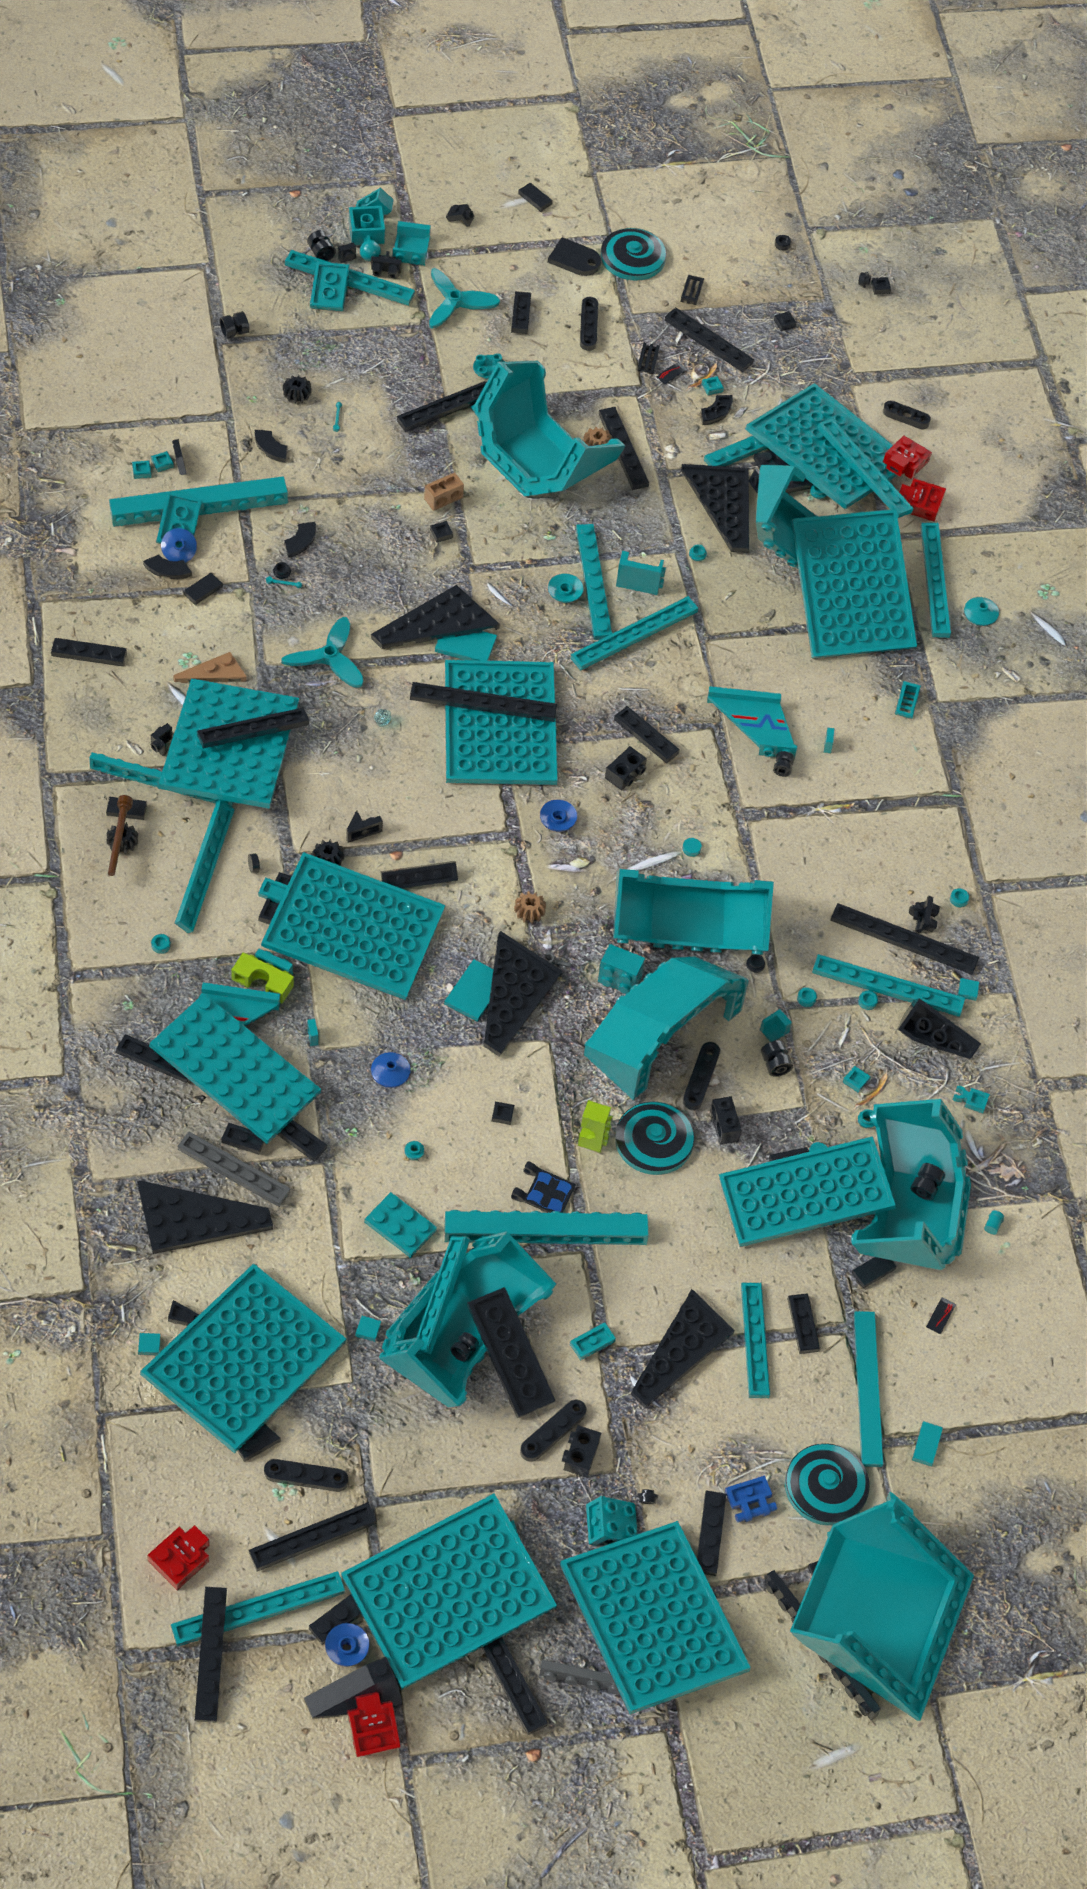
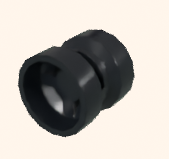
(783, 764)
(466, 1344)

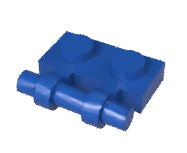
(748, 1493)

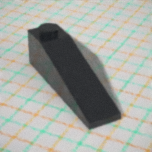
(930, 1028)
(340, 1695)

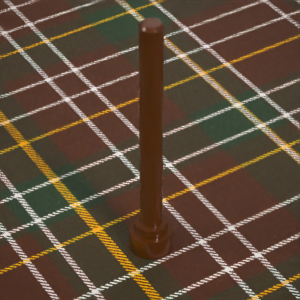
(124, 805)

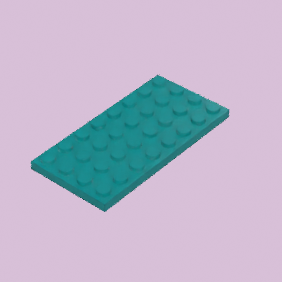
(235, 1068)
(806, 1191)

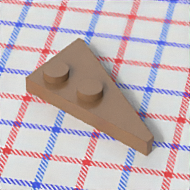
(214, 670)

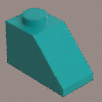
(377, 198)

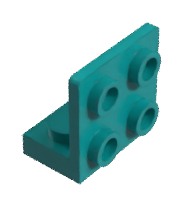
(610, 1520)

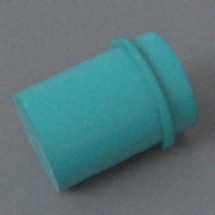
(994, 1222)

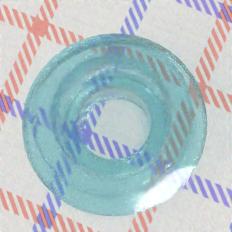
(382, 717)

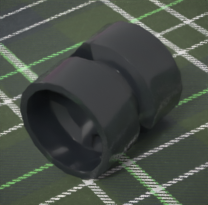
(321, 245)
(235, 324)
(777, 1059)
(927, 1181)

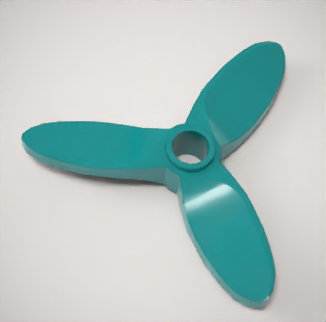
(456, 299)
(331, 655)

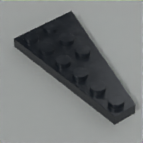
(686, 1343)

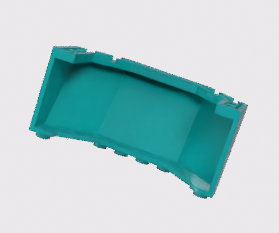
(526, 440)
(778, 509)
(692, 913)
(653, 1012)
(918, 1229)
(489, 1266)

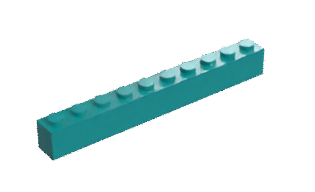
(214, 500)
(549, 1227)

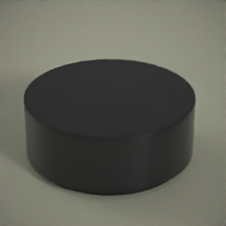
(783, 242)
(253, 863)

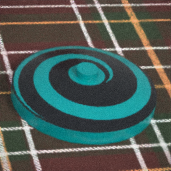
(633, 254)
(654, 1138)
(826, 1484)

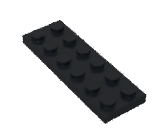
(511, 1352)

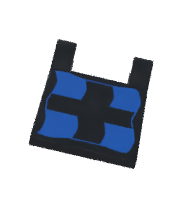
(546, 1192)

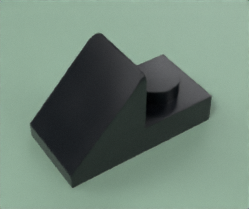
(360, 829)

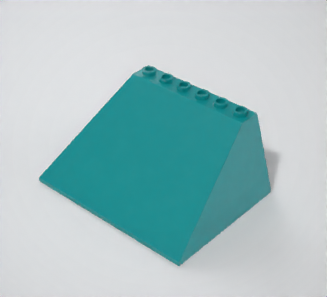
(884, 1604)

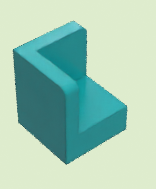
(775, 1025)

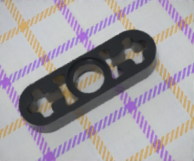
(893, 414)

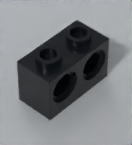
(629, 765)
(725, 1120)
(585, 1452)

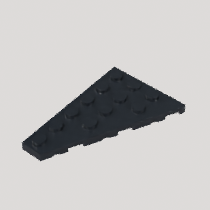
(725, 499)
(443, 615)
(517, 989)
(189, 1218)

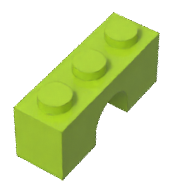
(249, 969)
(595, 1126)

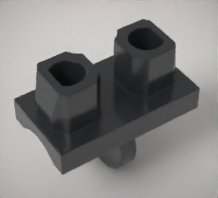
(386, 263)
(923, 912)

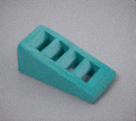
(909, 687)

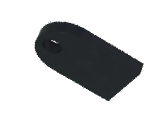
(575, 258)

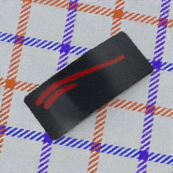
(671, 372)
(941, 1315)

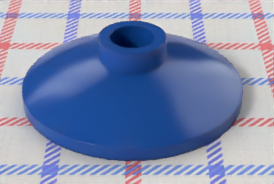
(174, 553)
(558, 809)
(390, 1076)
(347, 1635)

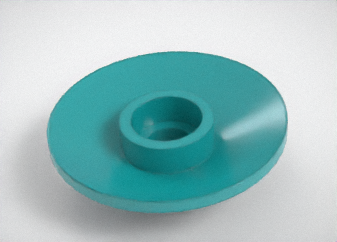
(568, 583)
(981, 611)

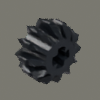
(297, 389)
(129, 838)
(329, 851)

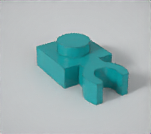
(975, 1099)

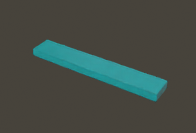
(442, 1293)
(755, 1340)

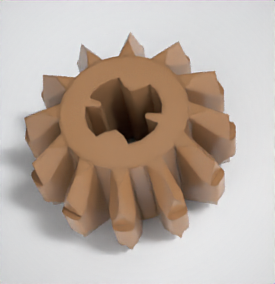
(597, 436)
(530, 907)

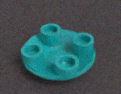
(485, 364)

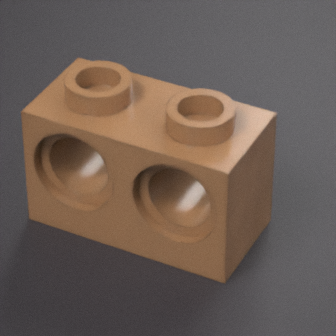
(443, 491)

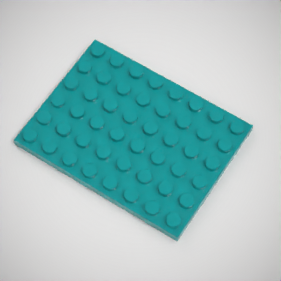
(793, 436)
(854, 583)
(494, 745)
(231, 771)
(353, 926)
(243, 1357)
(448, 1590)
(654, 1617)

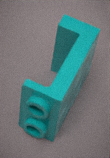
(412, 242)
(640, 576)

